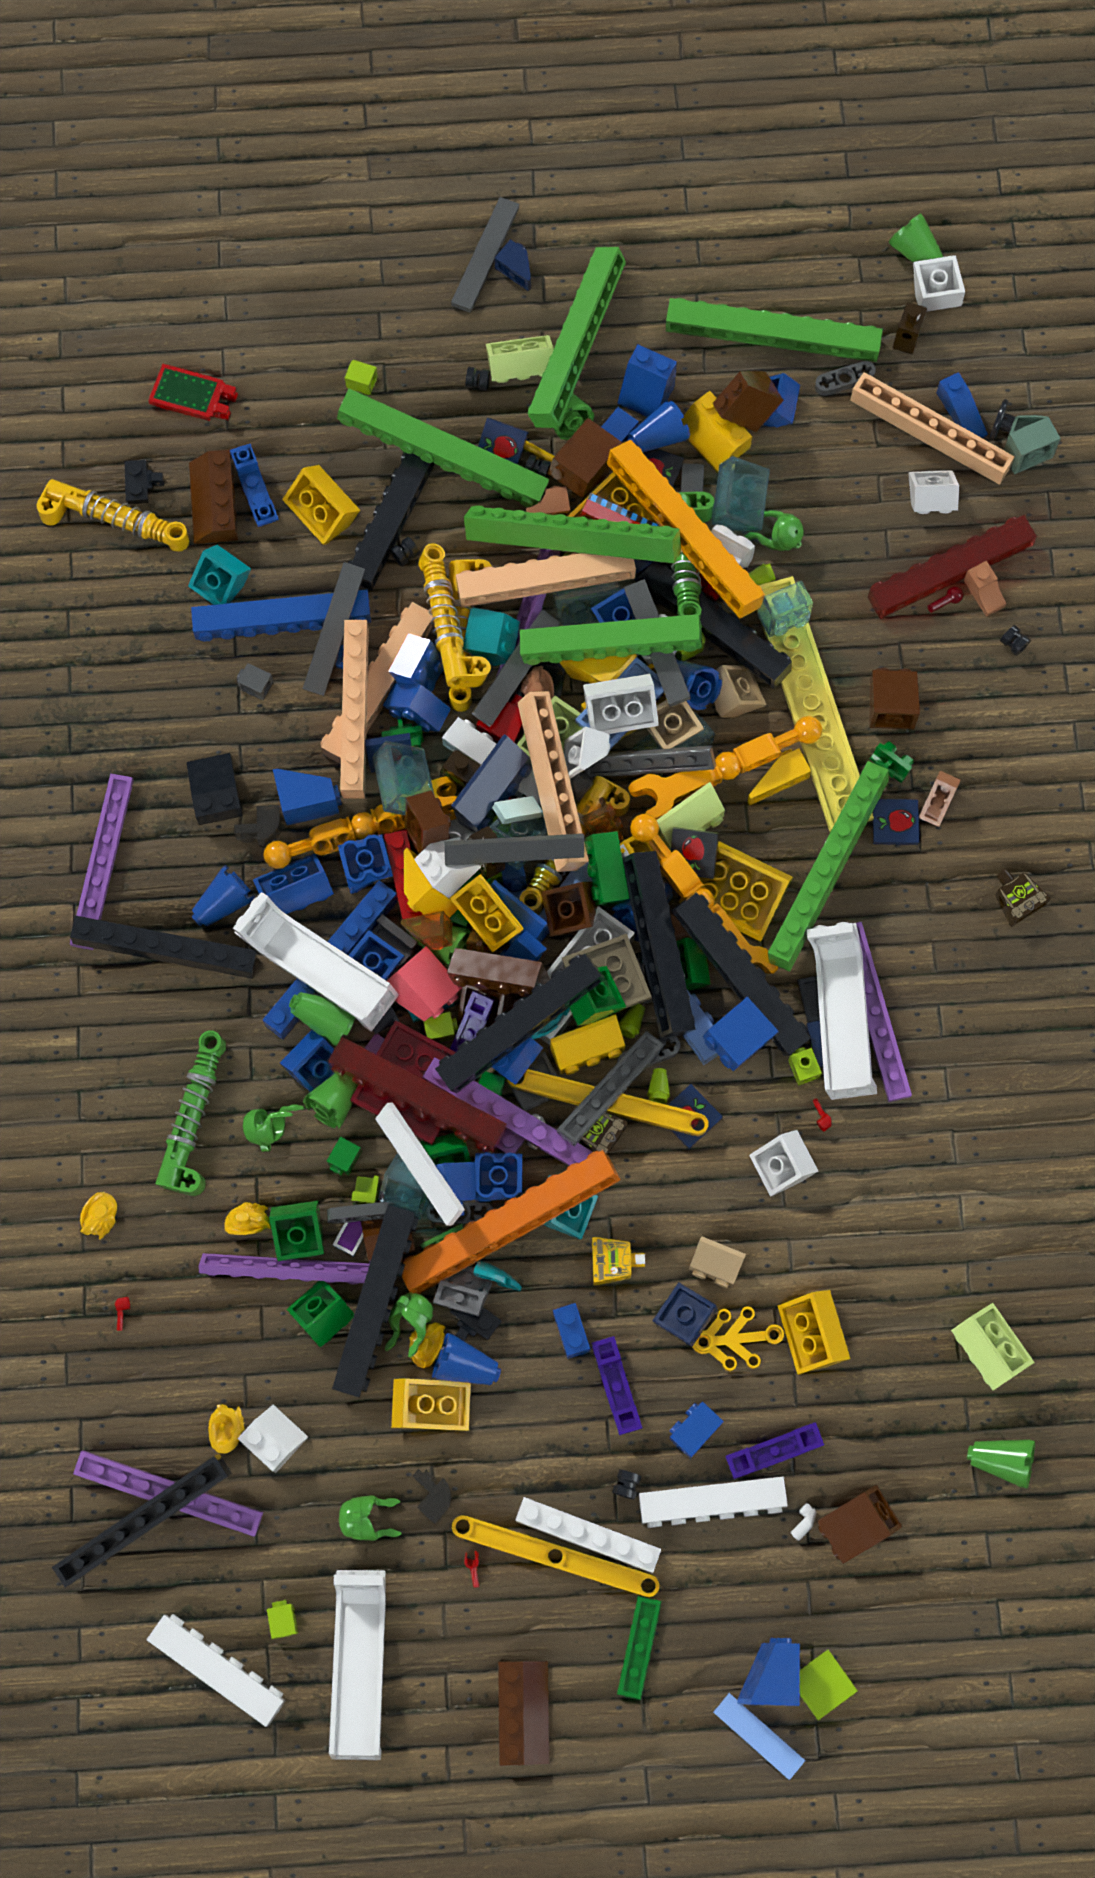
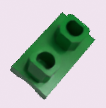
(415, 732)
(885, 757)

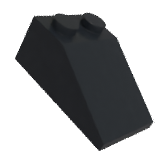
(214, 789)

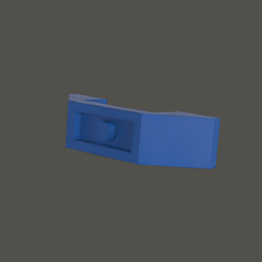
(253, 485)

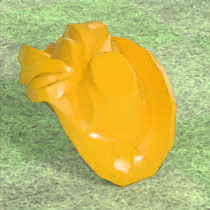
(98, 1215)
(247, 1219)
(430, 1347)
(225, 1428)

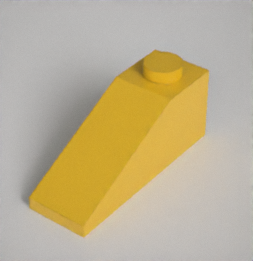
(785, 772)

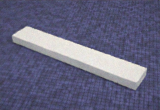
(420, 1164)

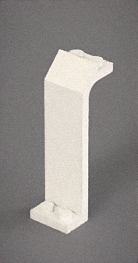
(315, 962)
(842, 1010)
(358, 1665)

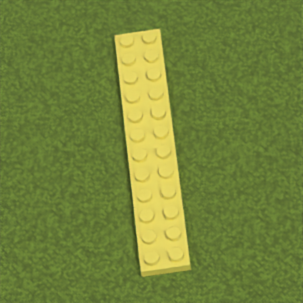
(810, 695)

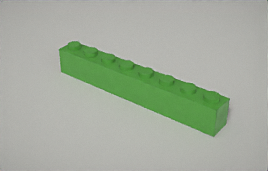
(611, 639)

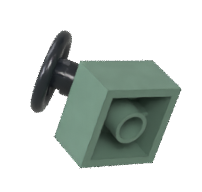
(1030, 438)

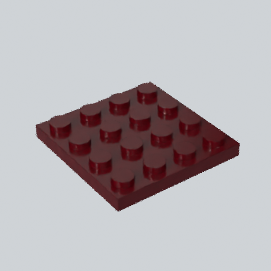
(414, 1054)

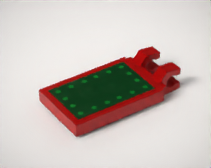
(191, 393)

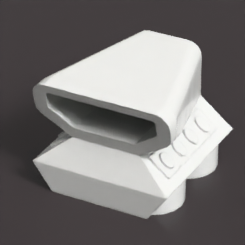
(736, 545)

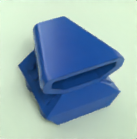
(364, 862)
(498, 1176)

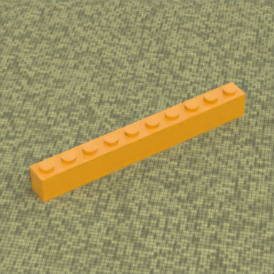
(696, 539)

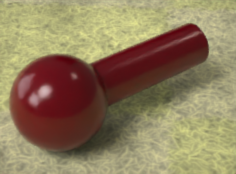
(953, 595)

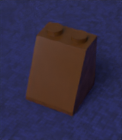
(748, 399)
(584, 458)
(894, 699)
(859, 1524)

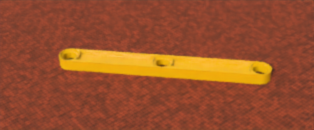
(625, 1106)
(572, 1561)

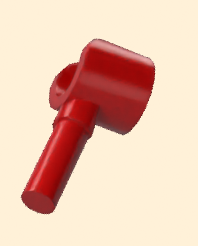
(825, 1121)
(121, 1304)
(472, 1565)

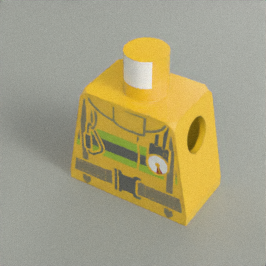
(613, 1260)

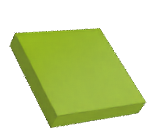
(824, 1685)

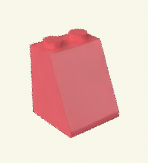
(424, 985)

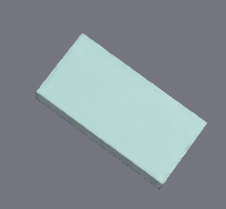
(517, 810)

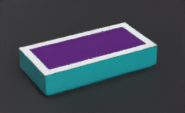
(349, 1238)

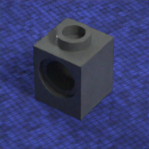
(254, 681)

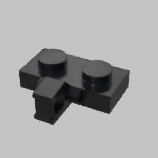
(140, 481)
(484, 1324)

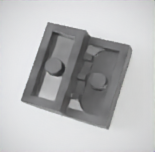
(463, 1292)

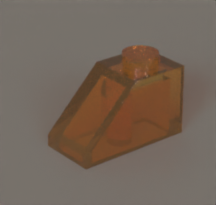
(430, 929)

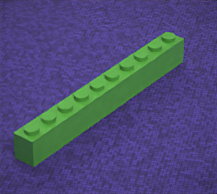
(773, 329)
(576, 337)
(441, 448)
(573, 534)
(828, 866)

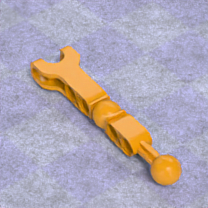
(728, 766)
(327, 836)
(686, 882)

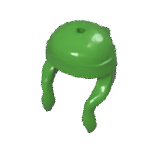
(786, 532)
(266, 1128)
(417, 1312)
(354, 1519)

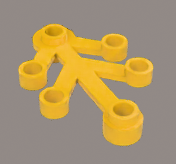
(733, 1339)

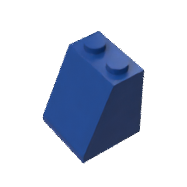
(647, 381)
(306, 796)
(739, 1034)
(774, 1675)

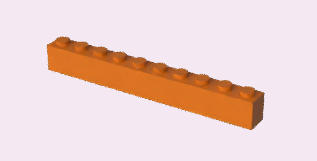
(509, 1222)

